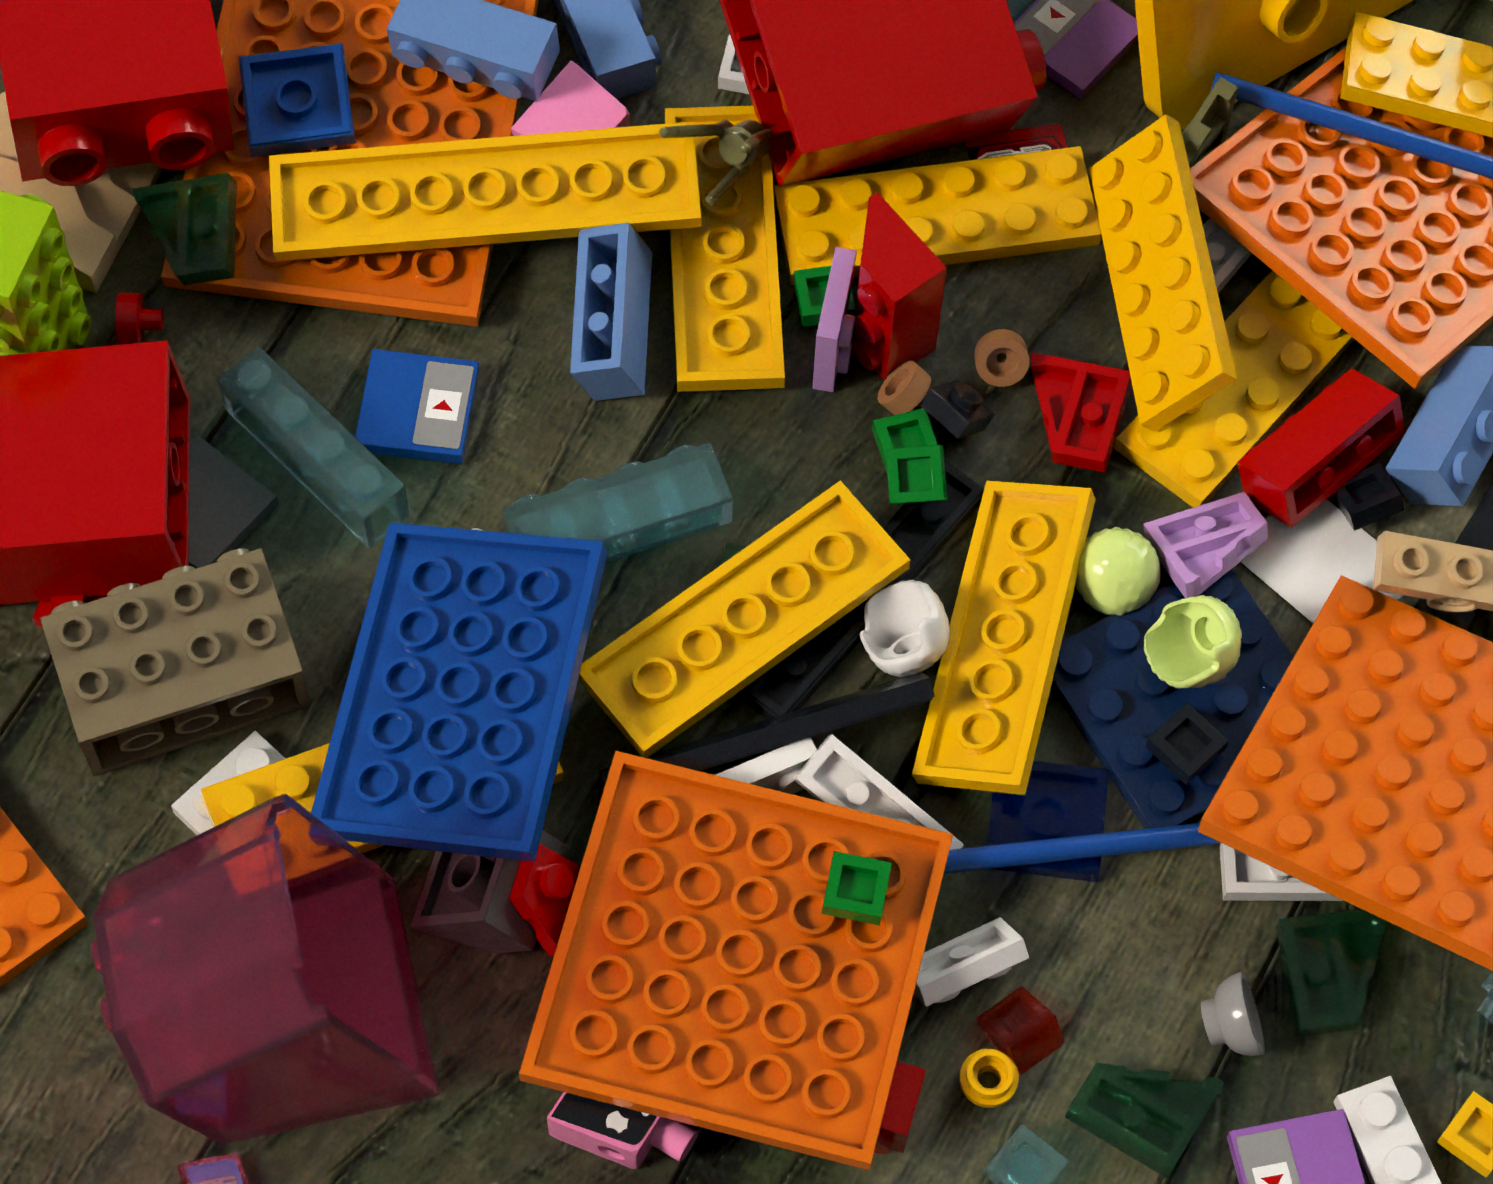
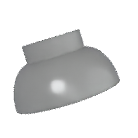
(1234, 1017)

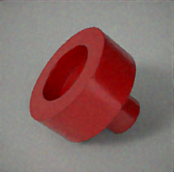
(134, 319)

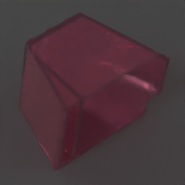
(262, 979)

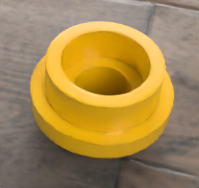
(989, 1061)

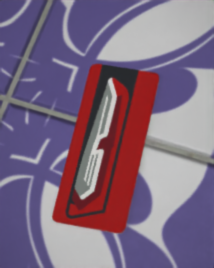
(1017, 142)

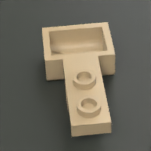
(1442, 572)

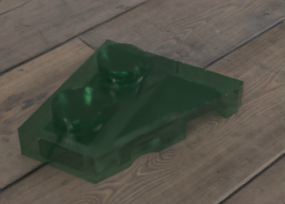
(194, 225)
(1143, 1112)

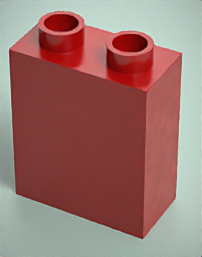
(880, 77)
(112, 86)
(92, 470)

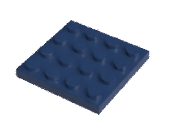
(1121, 702)

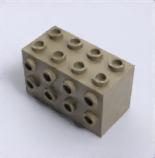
(175, 660)

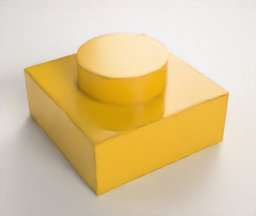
(1471, 1134)

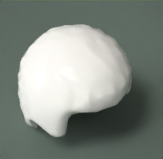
(905, 628)

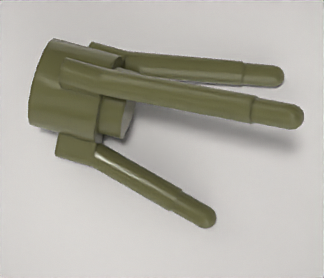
(738, 146)

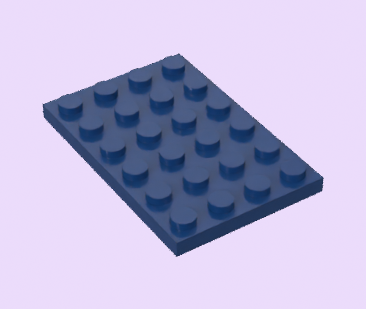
(460, 691)

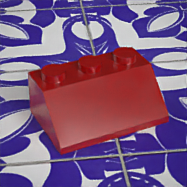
(896, 293)

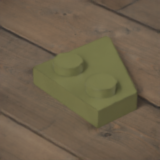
(1211, 122)

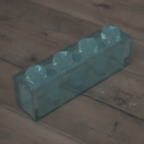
(313, 446)
(634, 506)

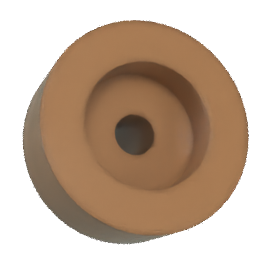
(1001, 358)
(904, 388)

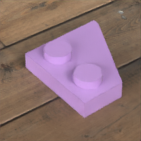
(835, 326)
(1206, 541)

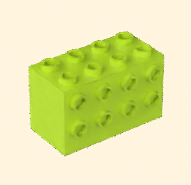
(38, 284)

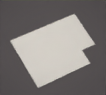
(1312, 556)

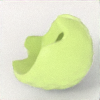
(1117, 571)
(1193, 642)

